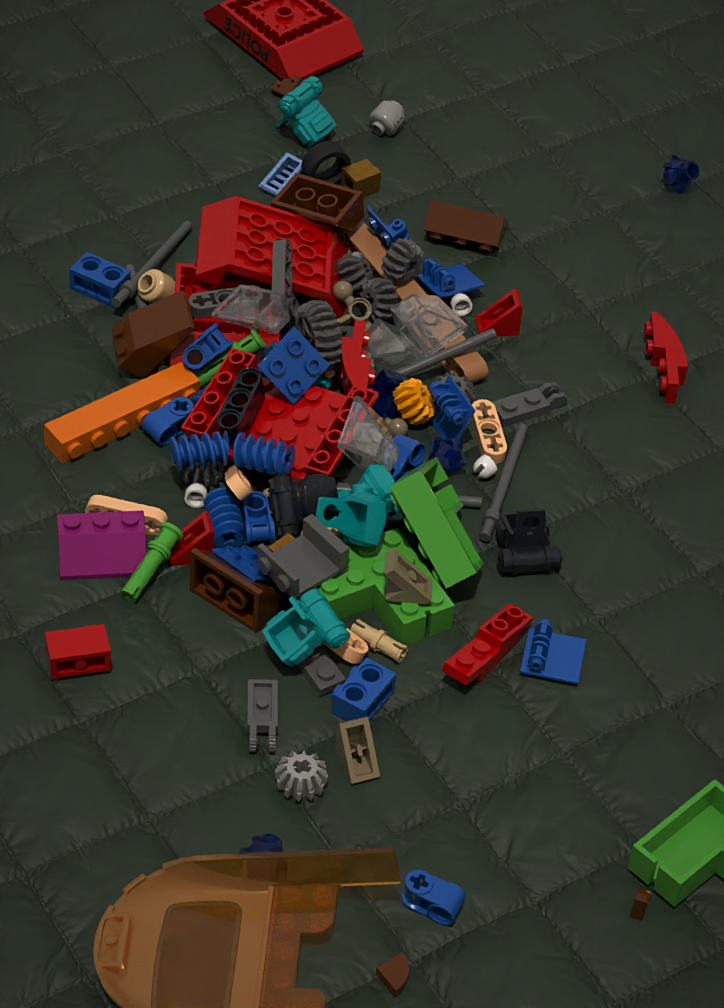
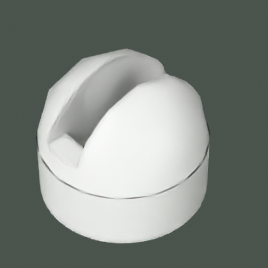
(459, 305)
(485, 467)
(195, 495)

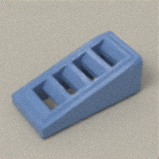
(287, 162)

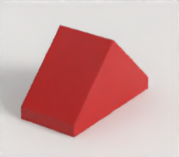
(502, 316)
(196, 535)

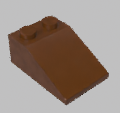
(152, 333)

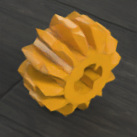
(414, 401)

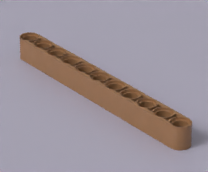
(364, 240)

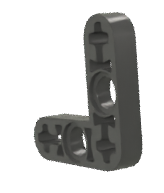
(282, 276)

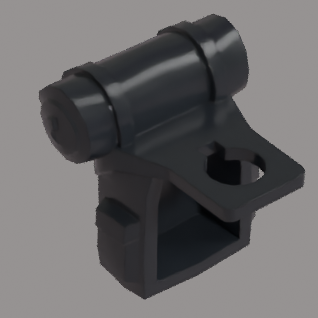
(298, 500)
(526, 543)

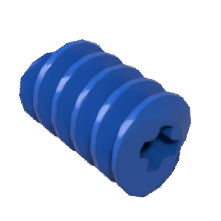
(199, 450)
(263, 455)
(225, 517)

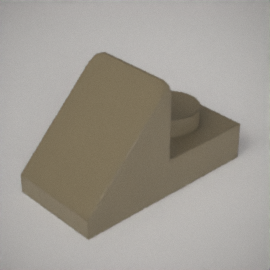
(405, 580)

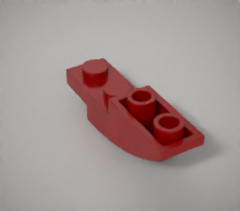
(667, 354)
(354, 365)
(489, 646)

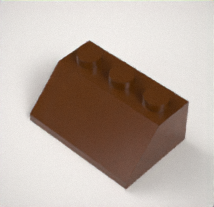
(321, 201)
(465, 225)
(231, 590)

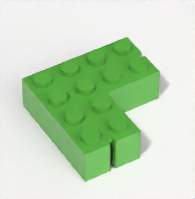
(436, 522)
(364, 587)
(684, 846)

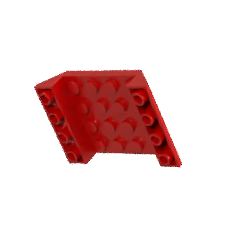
(239, 239)
(309, 424)

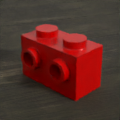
(77, 651)

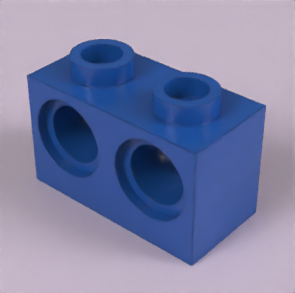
(97, 278)
(363, 691)

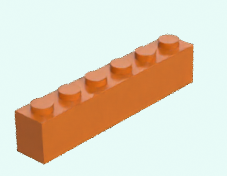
(117, 412)

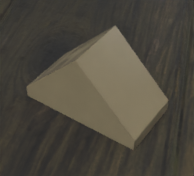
(356, 750)

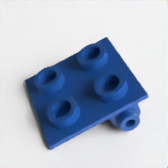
(389, 233)
(449, 280)
(293, 365)
(452, 409)
(244, 560)
(552, 654)

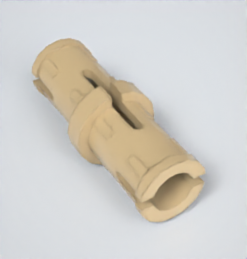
(380, 641)

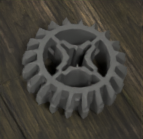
(320, 328)

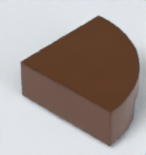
(286, 85)
(640, 904)
(394, 973)

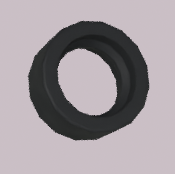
(320, 153)

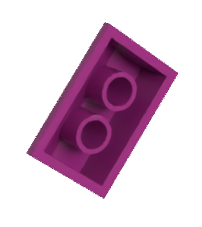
(100, 544)

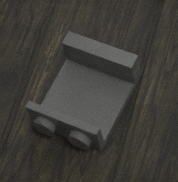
(305, 560)

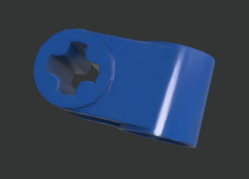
(207, 346)
(167, 420)
(409, 455)
(257, 519)
(433, 899)

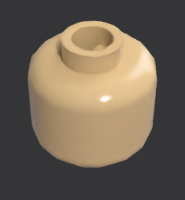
(155, 286)

